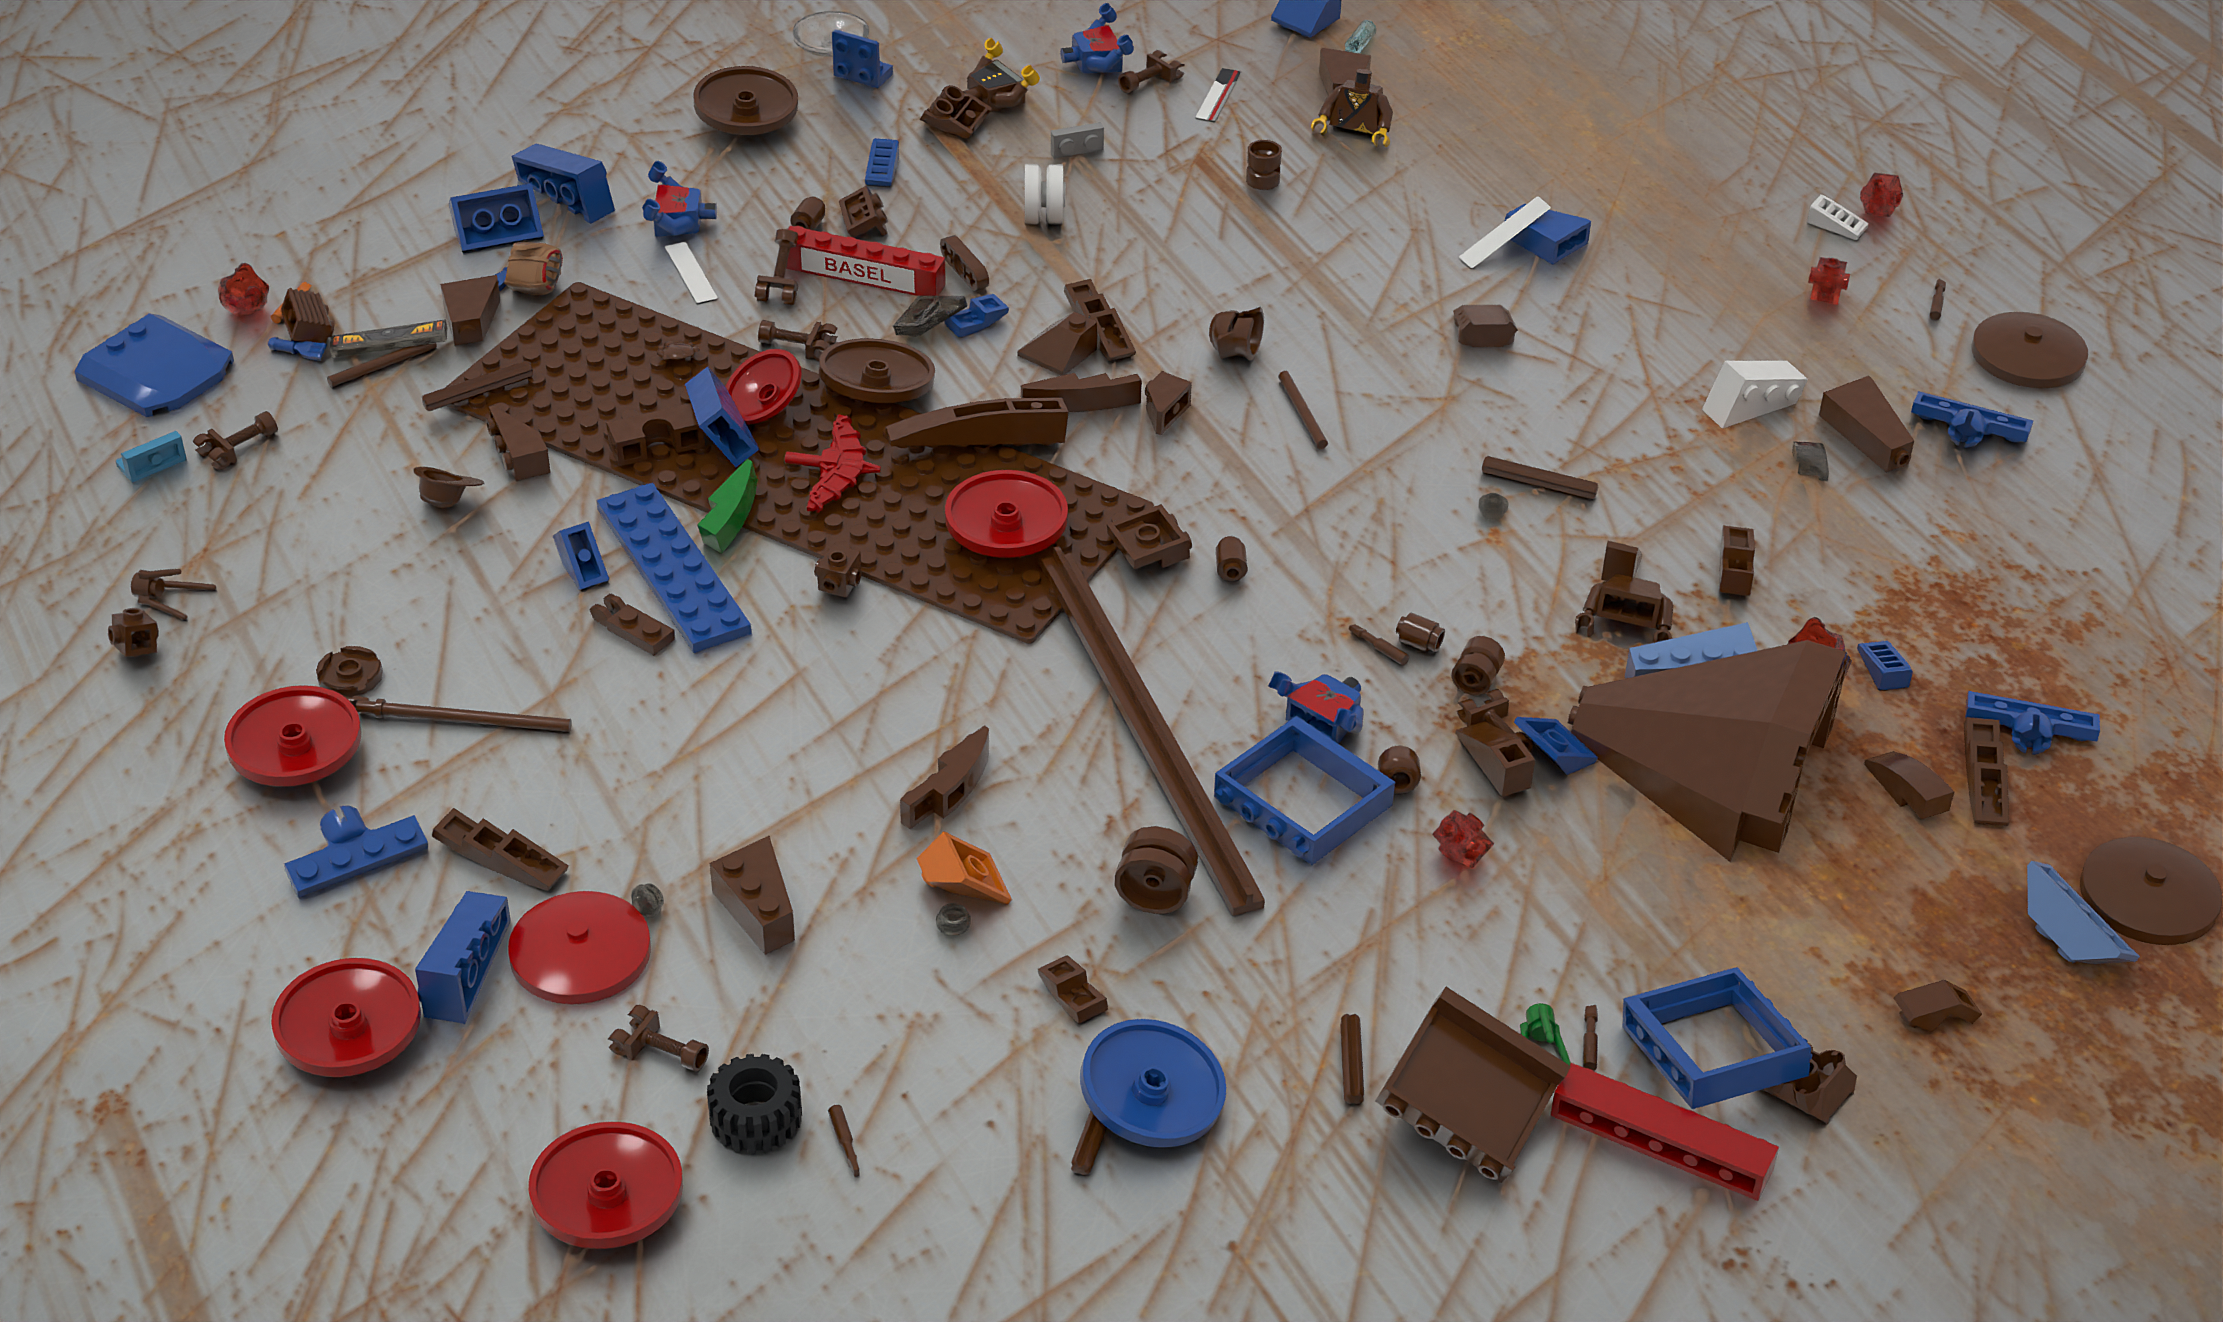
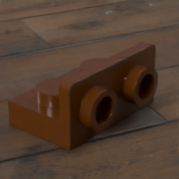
(862, 212)

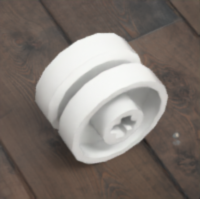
(1044, 194)

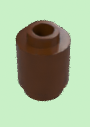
(808, 213)
(1231, 559)
(1420, 632)

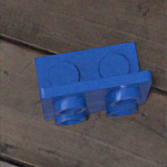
(858, 59)

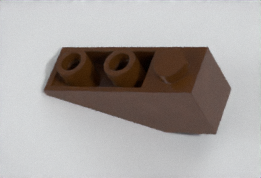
(520, 445)
(1499, 756)

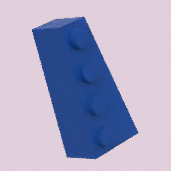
(566, 179)
(461, 956)

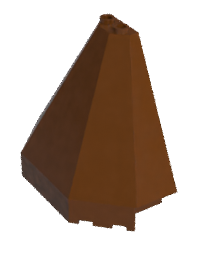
(1719, 737)

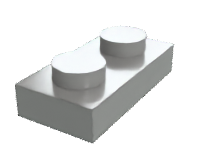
(1077, 140)

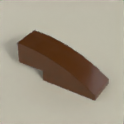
(1736, 560)
(1911, 783)

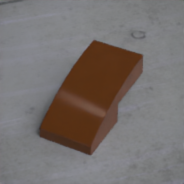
(1071, 989)

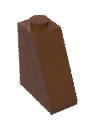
(1340, 66)
(470, 307)

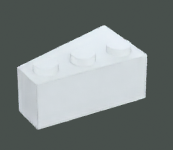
(1752, 389)

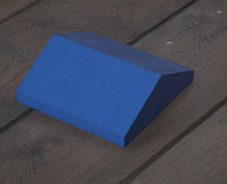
(1557, 743)

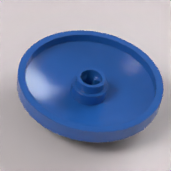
(1152, 1083)

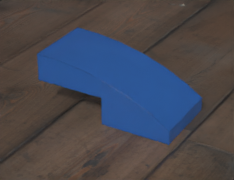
(981, 314)

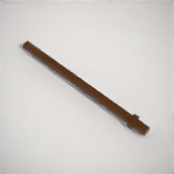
(381, 708)

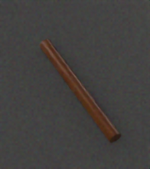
(378, 363)
(1303, 410)

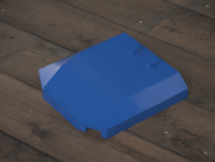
(154, 365)

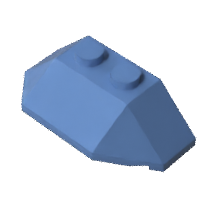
(2071, 921)

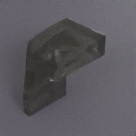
(1811, 459)

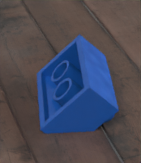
(495, 217)

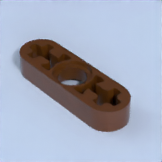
(964, 262)

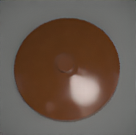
(745, 100)
(2029, 350)
(876, 370)
(2151, 890)

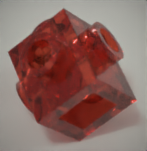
(1881, 194)
(1828, 280)
(1462, 838)

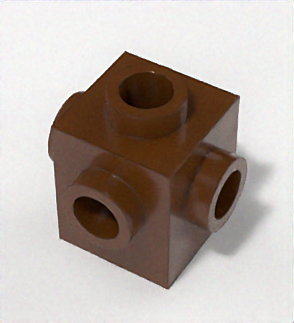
(839, 570)
(133, 632)

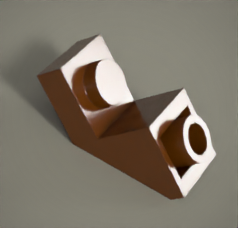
(1933, 1003)

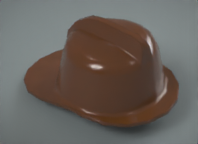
(442, 487)

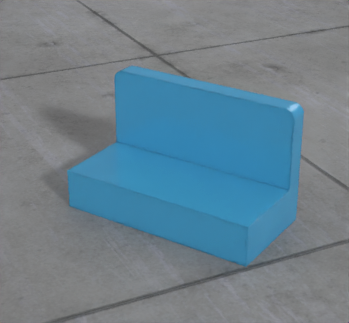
(152, 457)

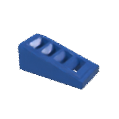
(882, 159)
(1885, 665)

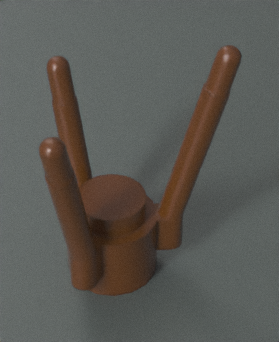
(149, 586)

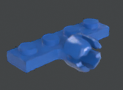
(1971, 422)
(2033, 722)
(353, 850)

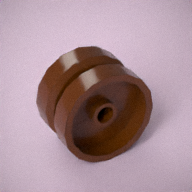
(1156, 870)

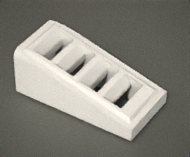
(1835, 218)

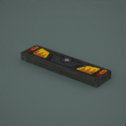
(388, 338)

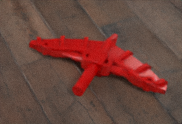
(837, 464)

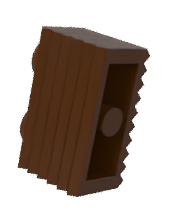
(306, 316)

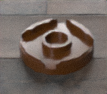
(350, 671)

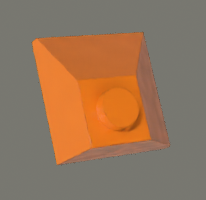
(962, 869)

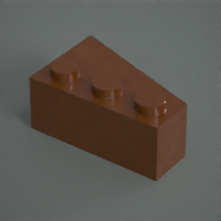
(755, 894)

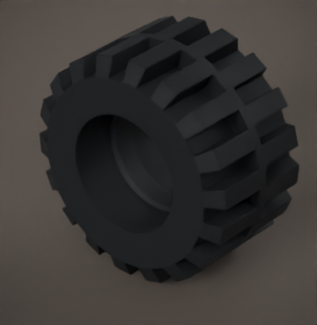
(754, 1125)

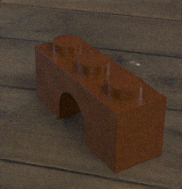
(672, 425)

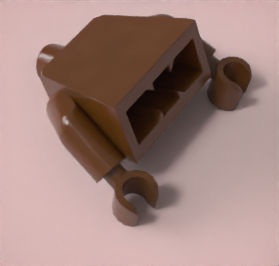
(1628, 601)

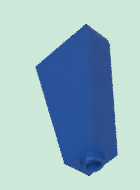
(720, 417)

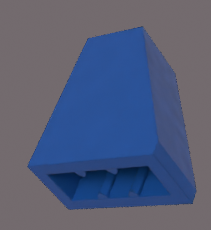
(1553, 235)

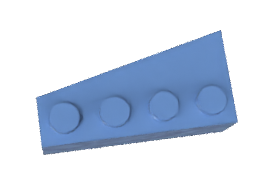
(1690, 650)

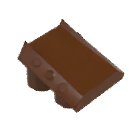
(1484, 325)
(1823, 1089)

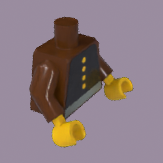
(998, 84)

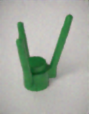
(1542, 1027)

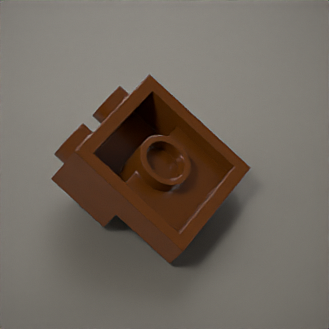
(1150, 538)

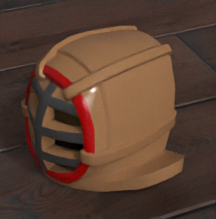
(533, 268)

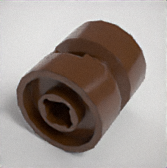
(1263, 164)
(1478, 665)

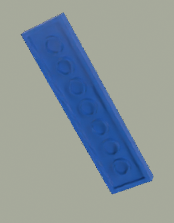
(674, 567)

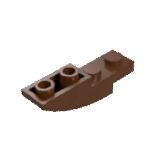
(950, 786)

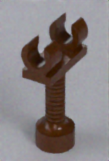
(1155, 66)
(785, 239)
(815, 340)
(218, 447)
(1492, 713)
(646, 1023)

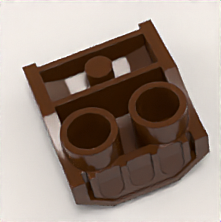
(956, 112)

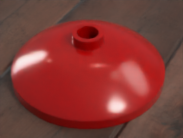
(765, 384)

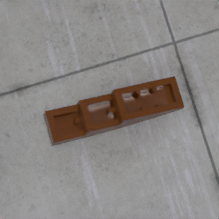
(1111, 334)
(1087, 393)
(1986, 771)
(498, 851)

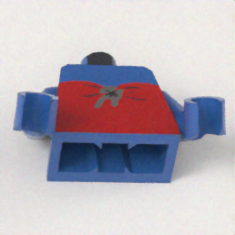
(1097, 47)
(676, 207)
(1323, 703)

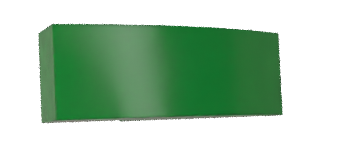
(729, 508)

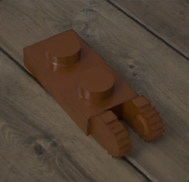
(632, 624)

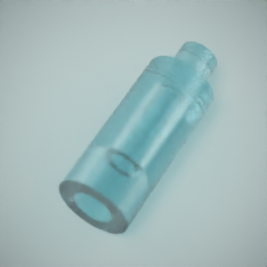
(1360, 37)

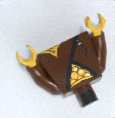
(1358, 107)

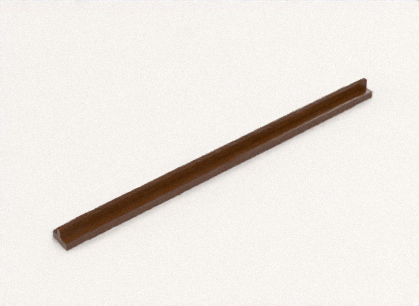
(1153, 736)

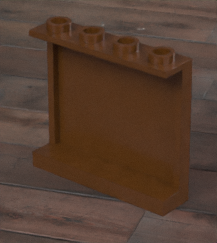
(1472, 1084)

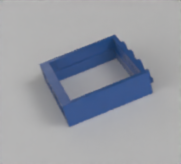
(1326, 755)
(1648, 1010)

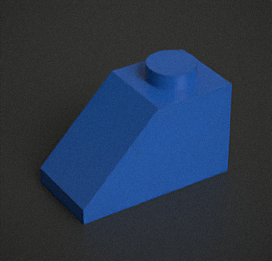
(581, 555)

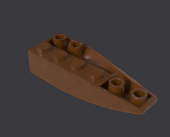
(985, 423)

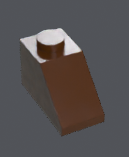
(1167, 400)

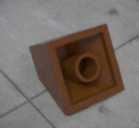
(1062, 344)

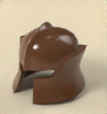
(1237, 333)

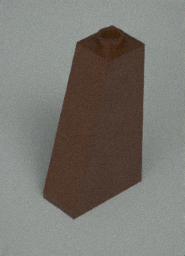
(1868, 422)

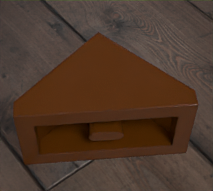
(1620, 560)

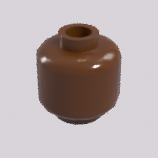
(1401, 766)

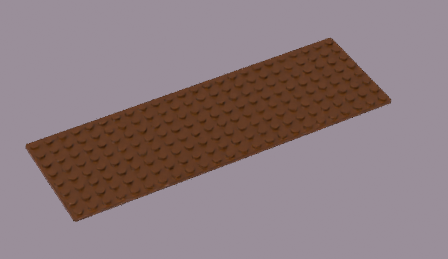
(601, 364)

